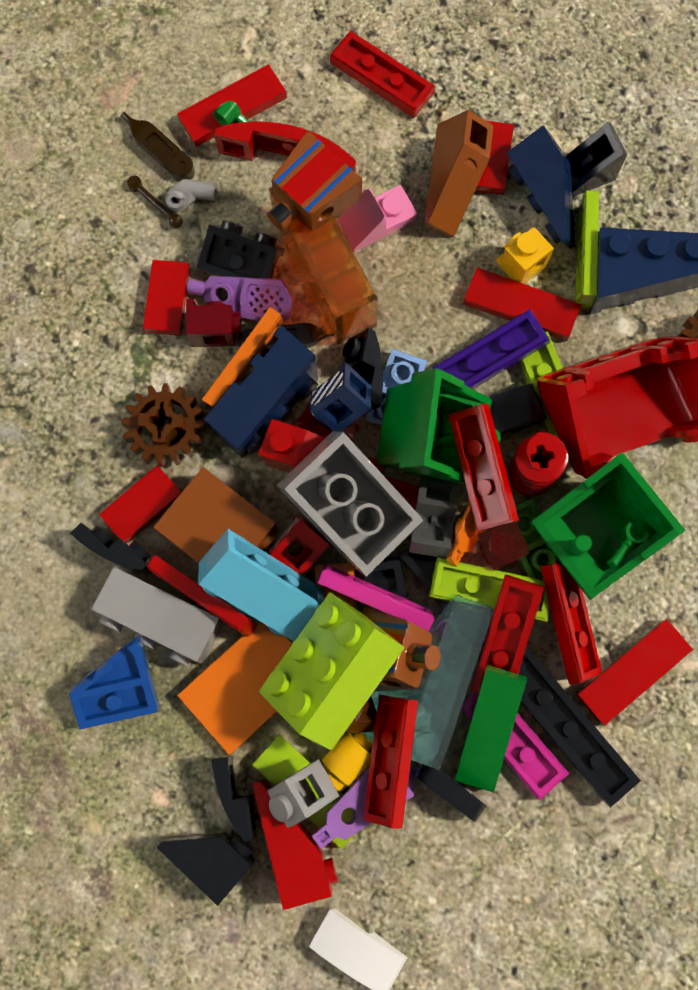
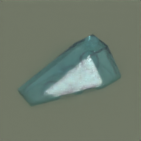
(441, 693)

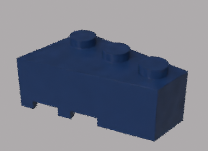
(643, 265)
(265, 394)

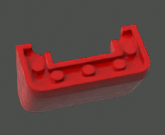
(624, 400)

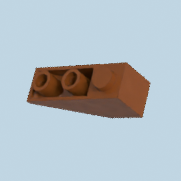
(457, 166)

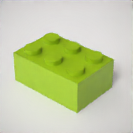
(330, 671)

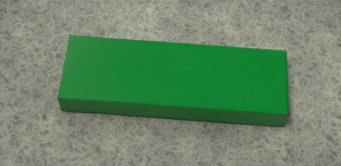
(490, 728)

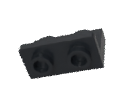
(236, 254)

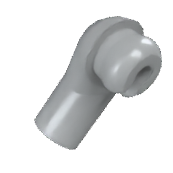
(188, 191)

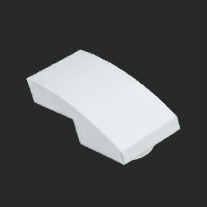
(356, 952)

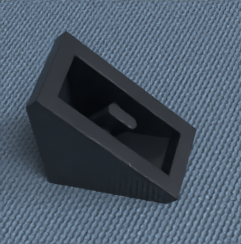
(596, 160)

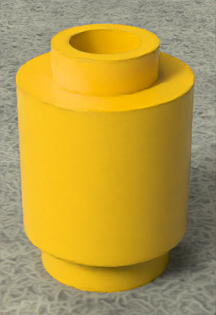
(348, 759)

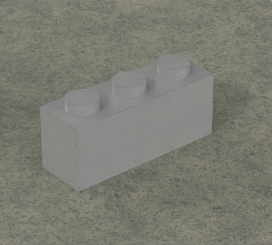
(157, 617)

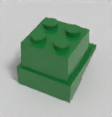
(417, 425)
(588, 523)

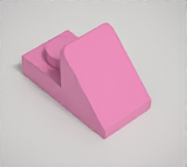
(376, 217)

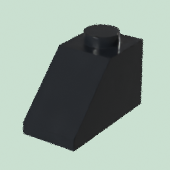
(210, 861)

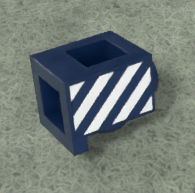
(341, 399)

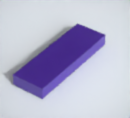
(497, 351)

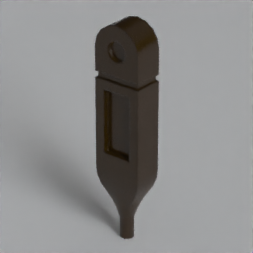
(161, 148)

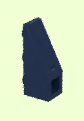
(548, 176)

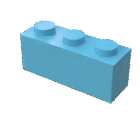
(259, 585)

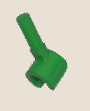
(229, 112)
(626, 544)

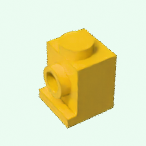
(525, 255)

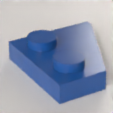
(115, 689)

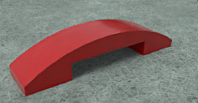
(244, 138)

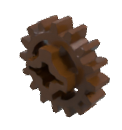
(163, 441)

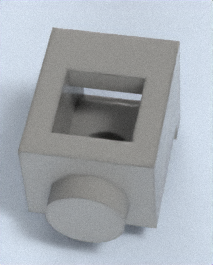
(294, 799)

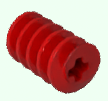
(537, 464)

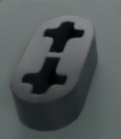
(450, 791)

